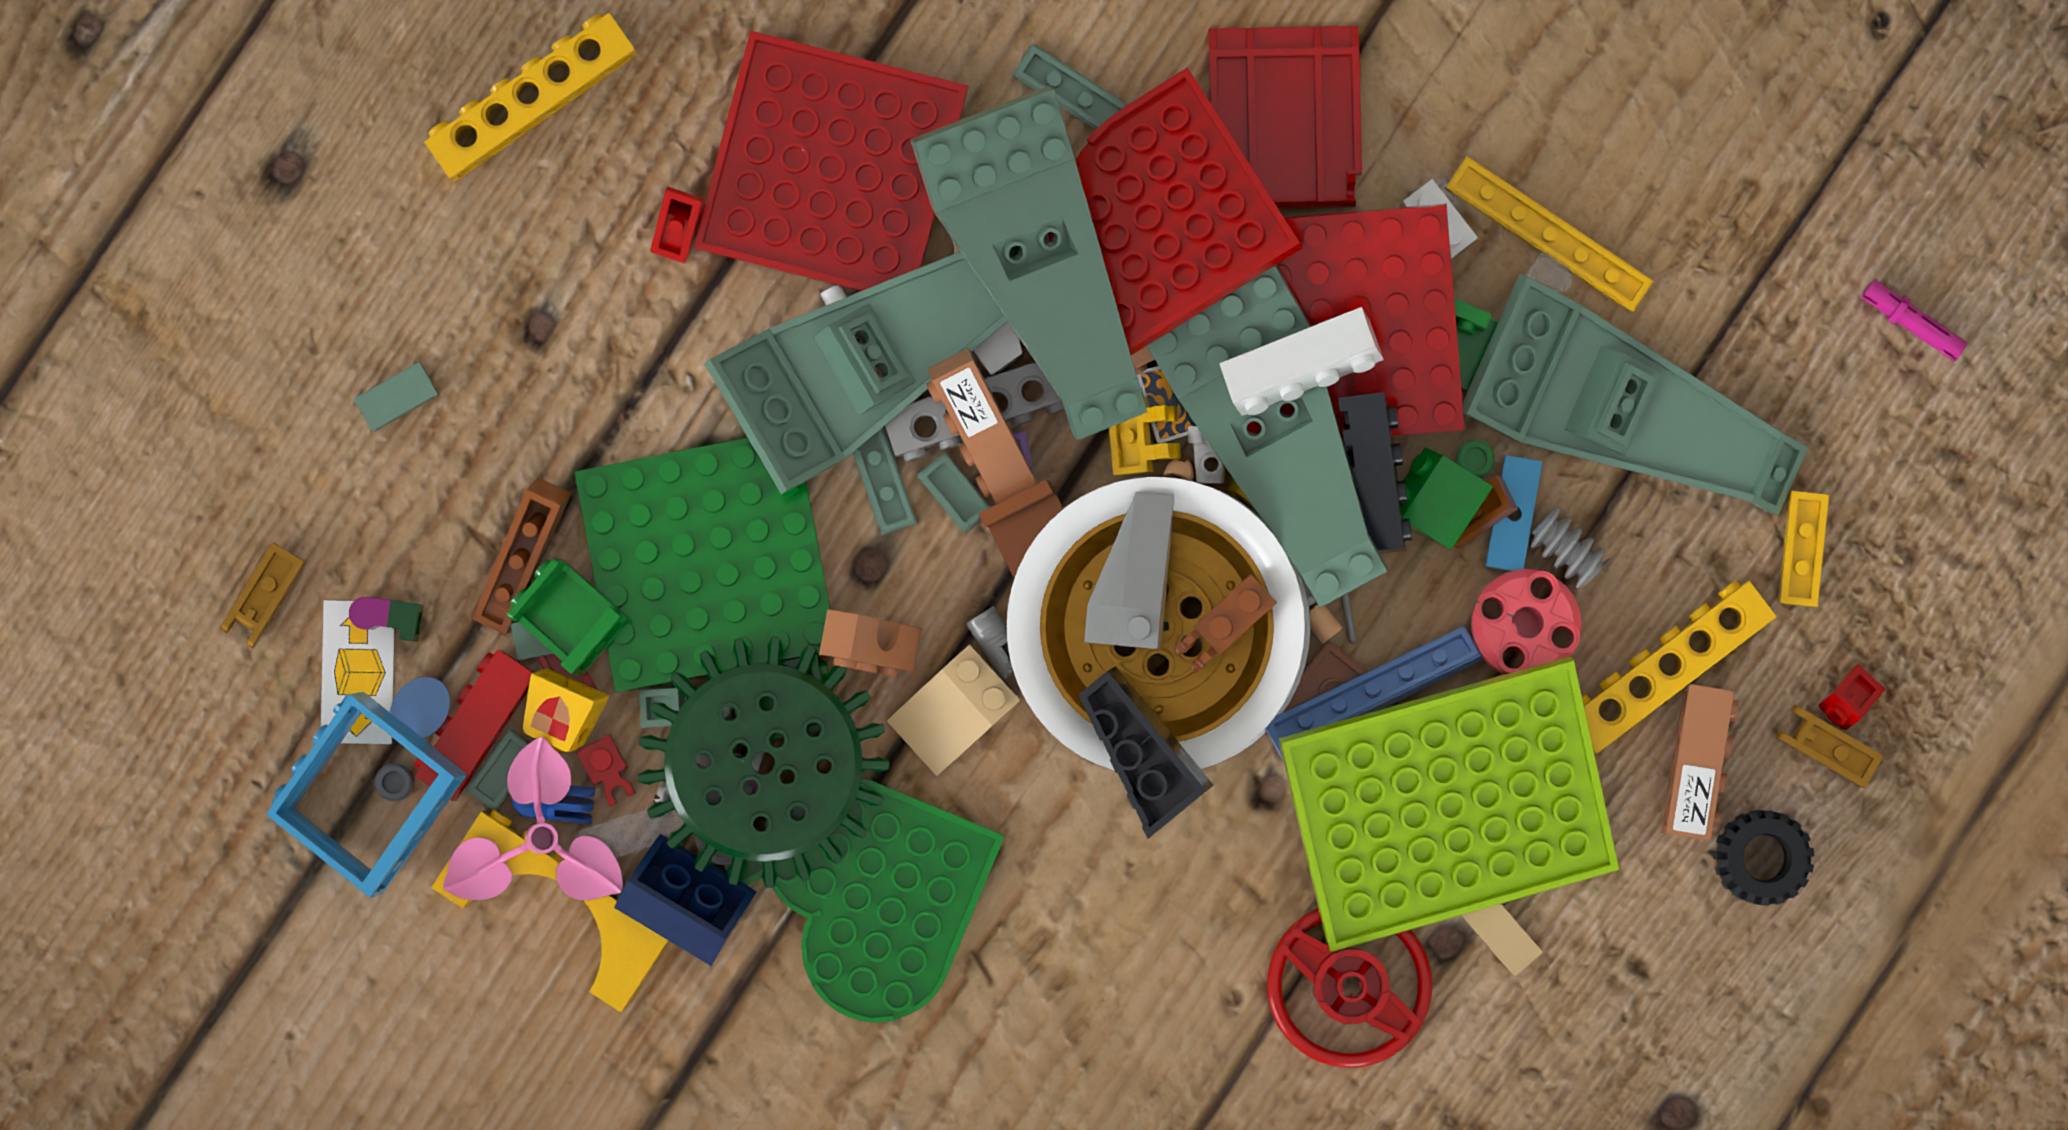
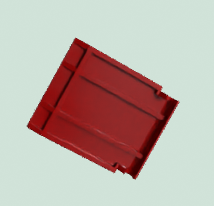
(1292, 108)

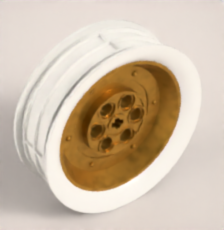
(1211, 552)

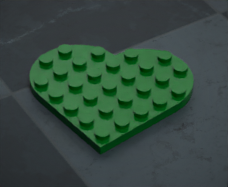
(892, 908)

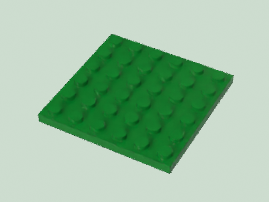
(701, 557)

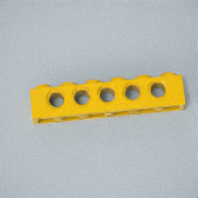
(522, 117)
(1751, 615)

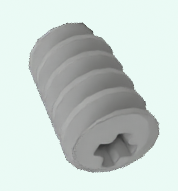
(1568, 548)

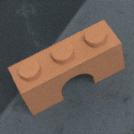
(869, 643)

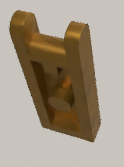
(264, 592)
(1832, 748)

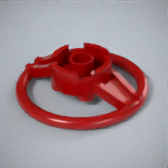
(1372, 1005)

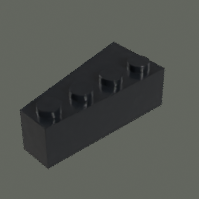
(1374, 468)
(1143, 752)

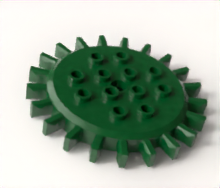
(703, 730)

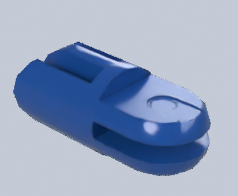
(567, 810)

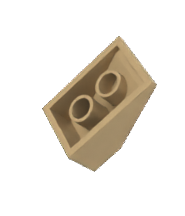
(953, 710)

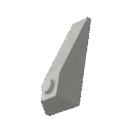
(1132, 587)

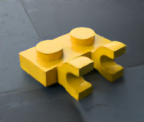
(1132, 443)

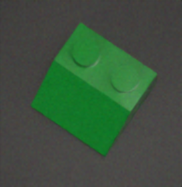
(1441, 497)

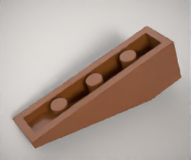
(521, 552)

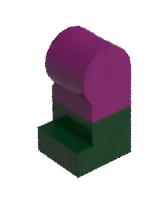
(372, 613)

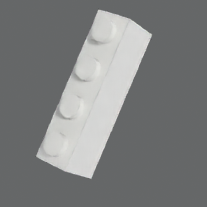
(1301, 362)

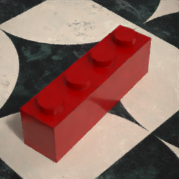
(481, 716)

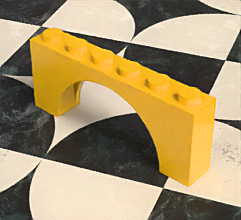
(626, 945)

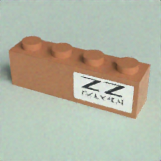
(981, 426)
(1698, 762)

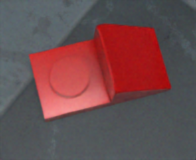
(677, 224)

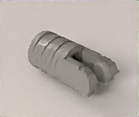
(992, 638)

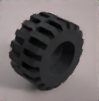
(1795, 865)

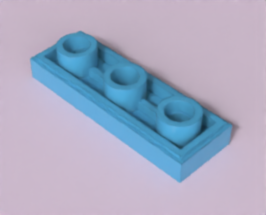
(1510, 538)

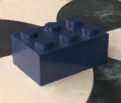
(682, 903)

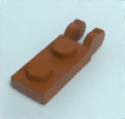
(1228, 620)

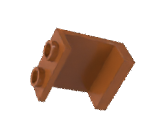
(1020, 520)

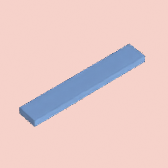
(1381, 685)

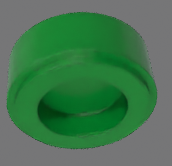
(1476, 457)

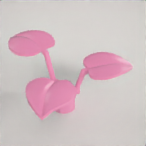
(589, 866)

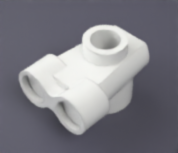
(1202, 451)

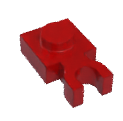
(603, 763)

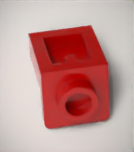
(1851, 698)

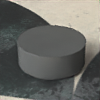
(394, 782)

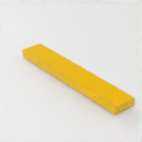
(1549, 234)

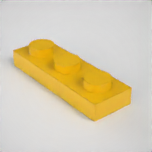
(1803, 549)

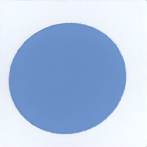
(422, 705)

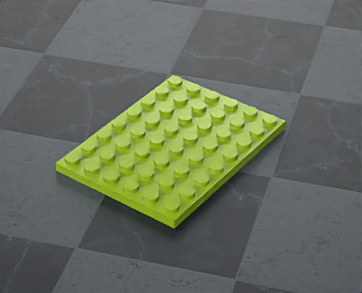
(1449, 803)

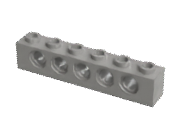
(1009, 384)

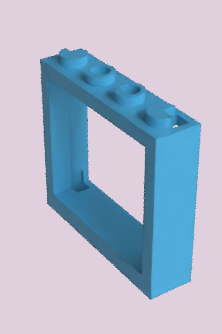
(309, 766)

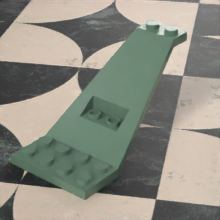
(1007, 184)
(1297, 462)

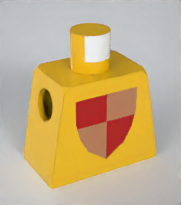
(561, 710)

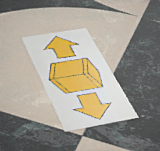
(355, 663)

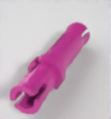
(1907, 315)

